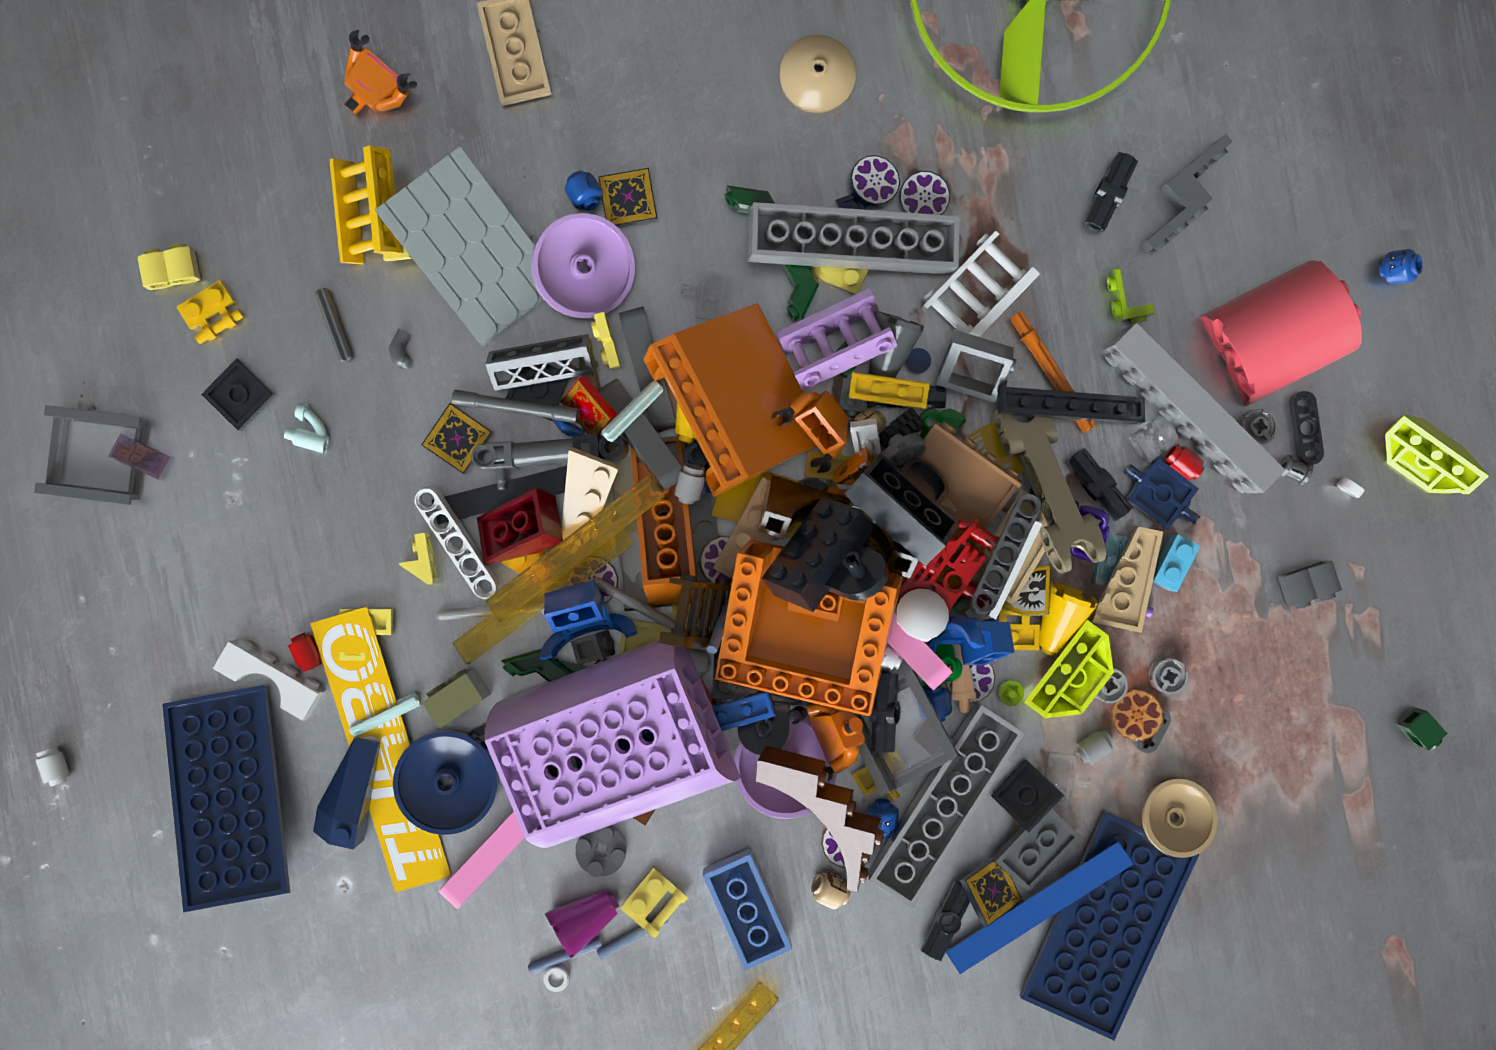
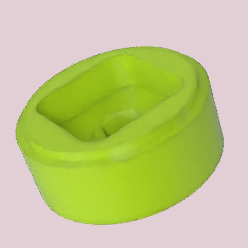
(1010, 692)

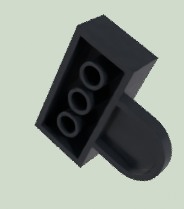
(906, 504)
(828, 557)
(762, 733)

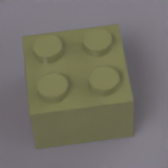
(461, 694)

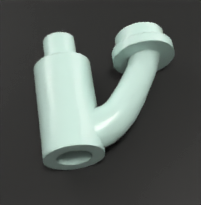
(308, 439)

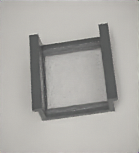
(80, 457)
(919, 740)

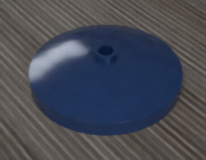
(432, 802)

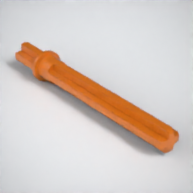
(1045, 360)

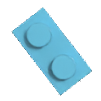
(1174, 562)

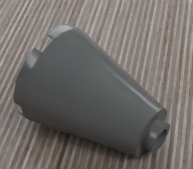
(906, 336)

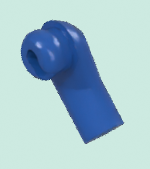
(568, 428)

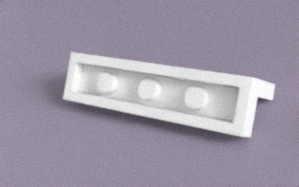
(1005, 555)

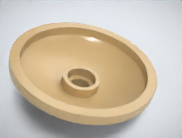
(817, 90)
(1194, 818)

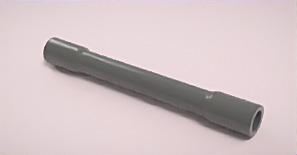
(556, 412)

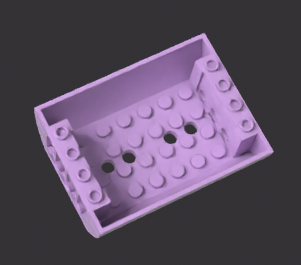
(584, 718)

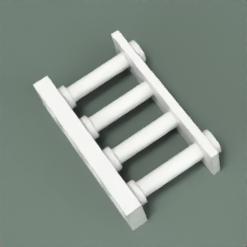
(1003, 296)

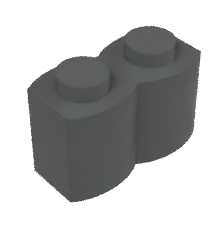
(1310, 583)

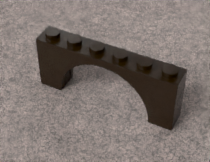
(791, 502)

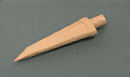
(962, 688)

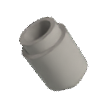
(690, 483)
(1095, 747)

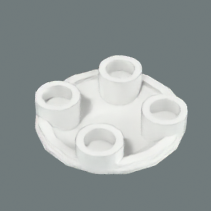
(922, 614)

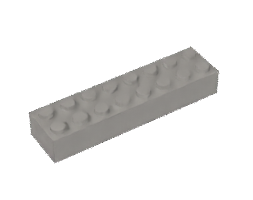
(853, 238)
(1192, 410)
(944, 805)

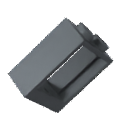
(980, 347)

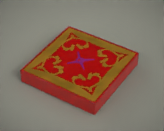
(594, 409)

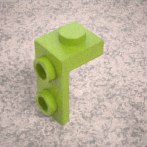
(1119, 306)

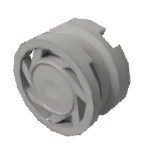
(1259, 424)
(1167, 675)
(1114, 688)

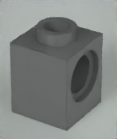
(850, 410)

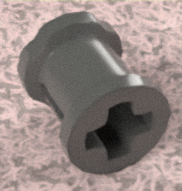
(1304, 473)

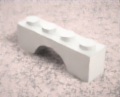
(297, 694)

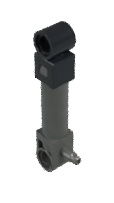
(535, 453)

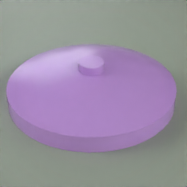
(582, 265)
(767, 798)

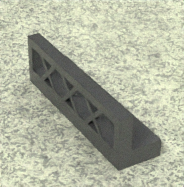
(536, 354)

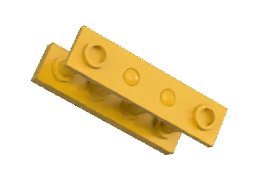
(379, 188)

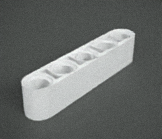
(445, 534)

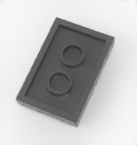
(1033, 854)

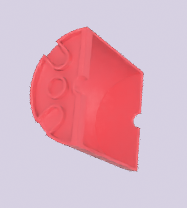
(1284, 329)

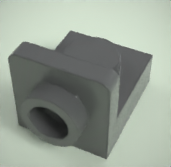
(593, 647)

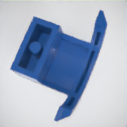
(578, 612)
(979, 640)

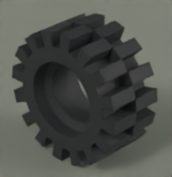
(904, 424)

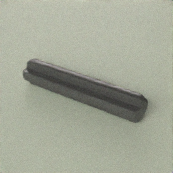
(334, 324)

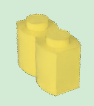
(168, 267)

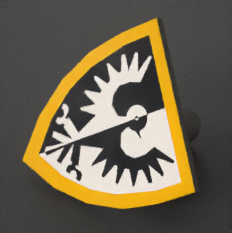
(1035, 595)

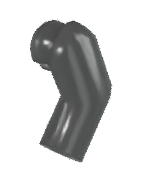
(397, 351)

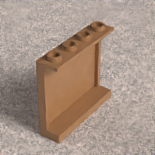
(974, 479)

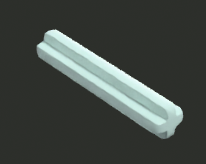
(632, 411)
(404, 705)

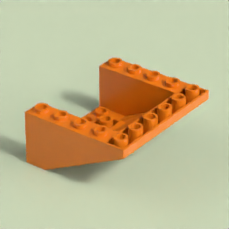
(729, 385)
(802, 654)

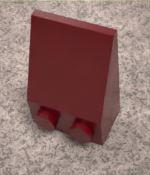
(520, 527)

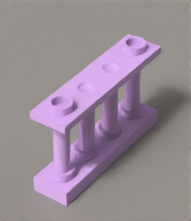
(828, 321)

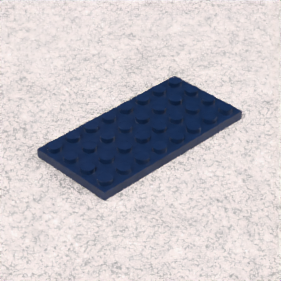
(225, 799)
(1109, 935)

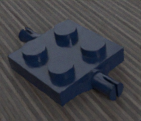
(1162, 494)

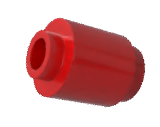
(1185, 462)
(305, 652)

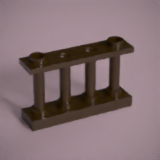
(691, 636)

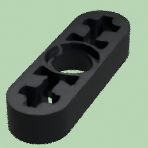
(1295, 411)

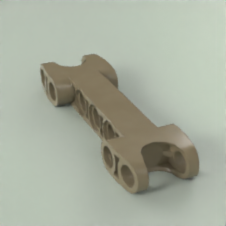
(1065, 524)

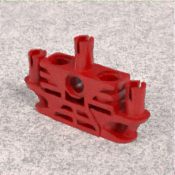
(964, 564)

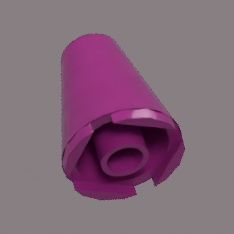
(582, 920)

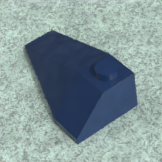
(346, 802)

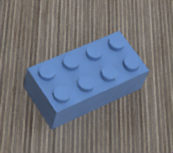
(747, 909)

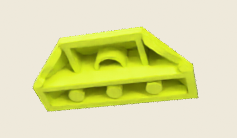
(1431, 457)
(1075, 675)

